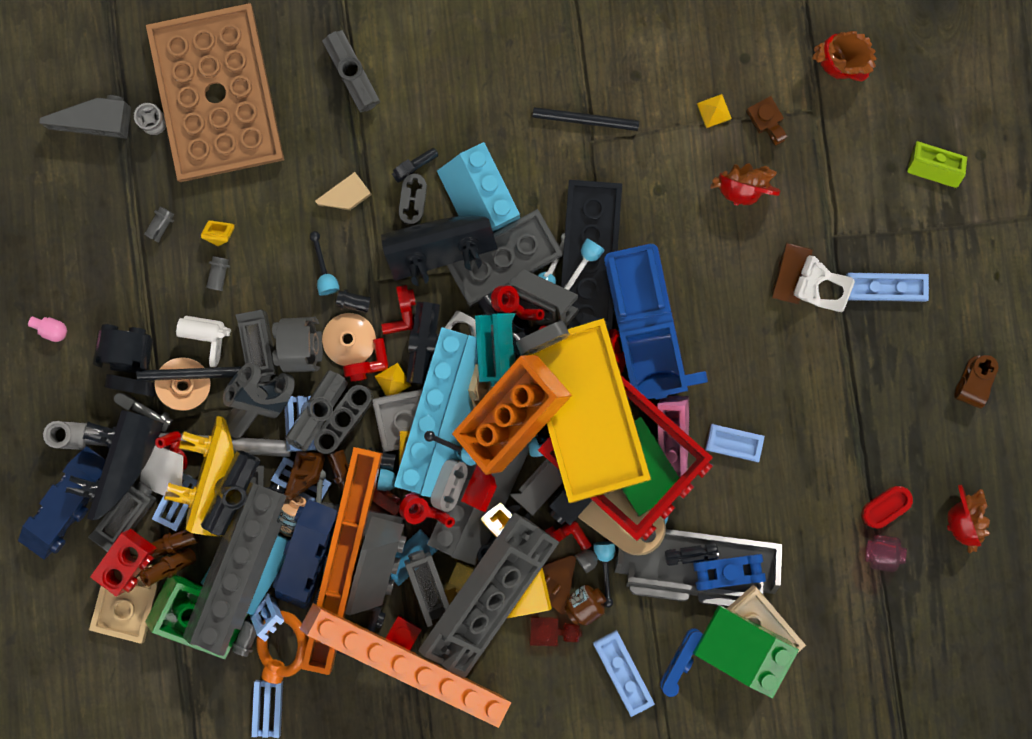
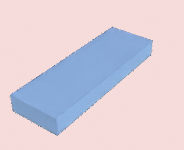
(889, 287)
(623, 673)

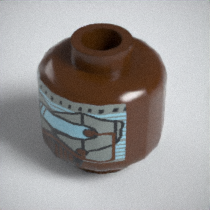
(585, 605)

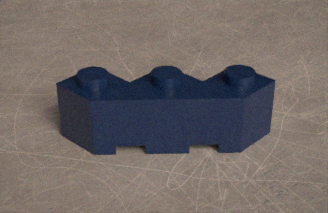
(59, 509)
(305, 554)

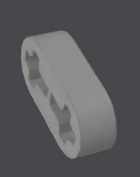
(449, 485)

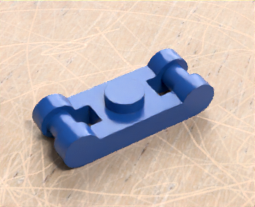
(729, 572)
(680, 662)

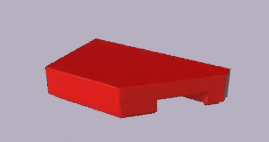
(479, 490)

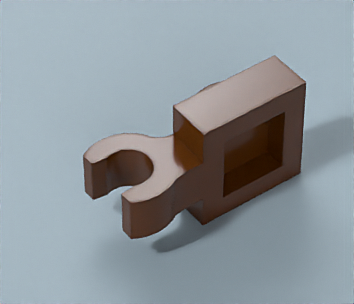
(767, 117)

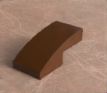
(790, 271)

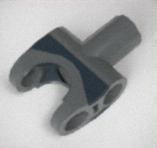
(254, 399)

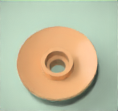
(359, 349)
(182, 400)

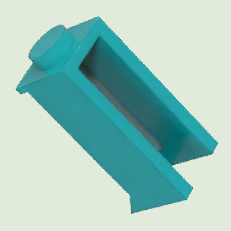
(494, 346)

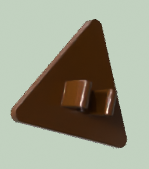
(559, 580)

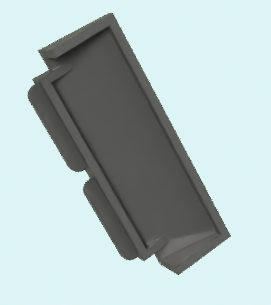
(652, 577)

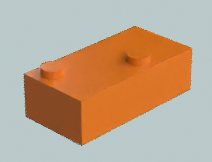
(511, 414)

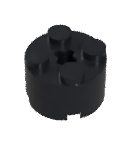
(123, 349)

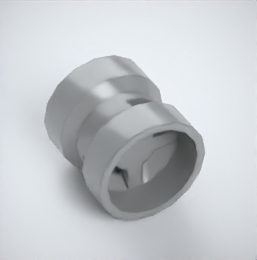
(145, 116)

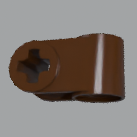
(976, 385)

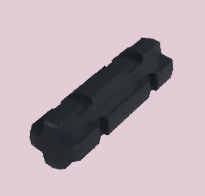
(691, 554)

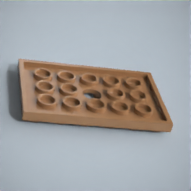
(207, 51)

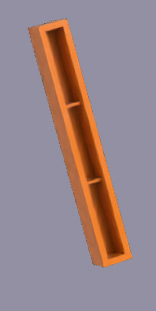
(344, 549)
(404, 665)

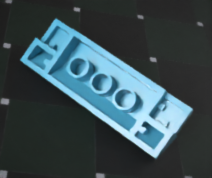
(440, 409)

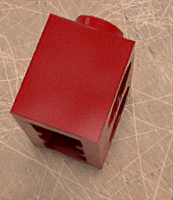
(119, 558)

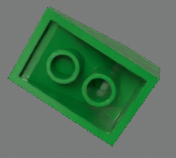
(173, 610)
(746, 651)

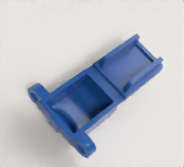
(647, 323)

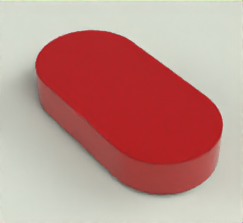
(887, 507)

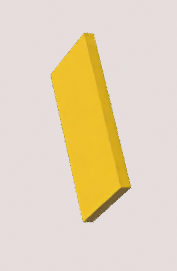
(595, 427)

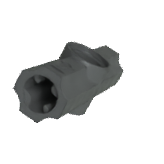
(343, 58)
(308, 423)

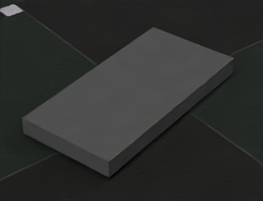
(520, 246)

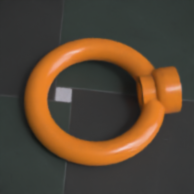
(274, 670)

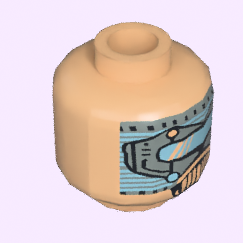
(288, 514)

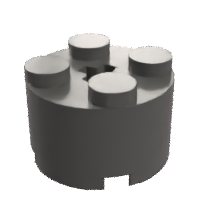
(297, 344)

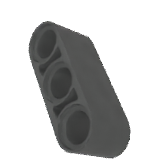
(331, 425)

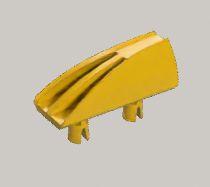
(217, 458)

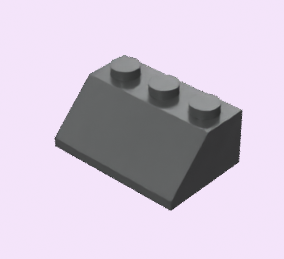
(376, 565)

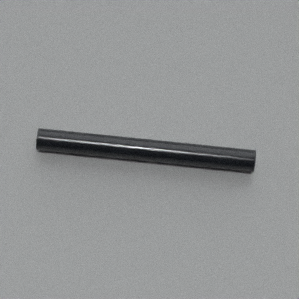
(587, 119)
(188, 373)

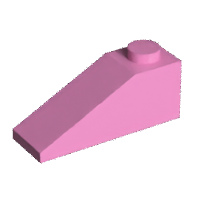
(677, 410)

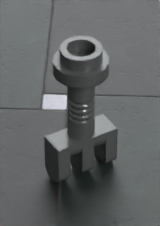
(131, 403)

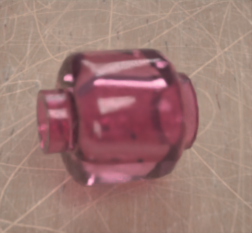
(885, 553)

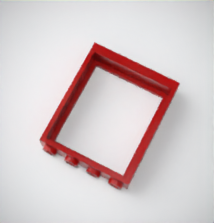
(680, 488)

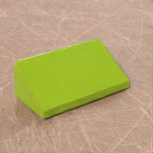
(937, 164)

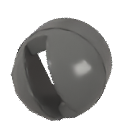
(587, 560)

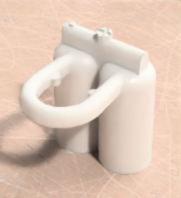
(204, 330)

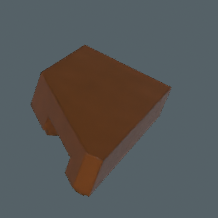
(304, 473)

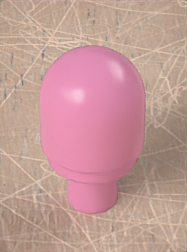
(49, 328)

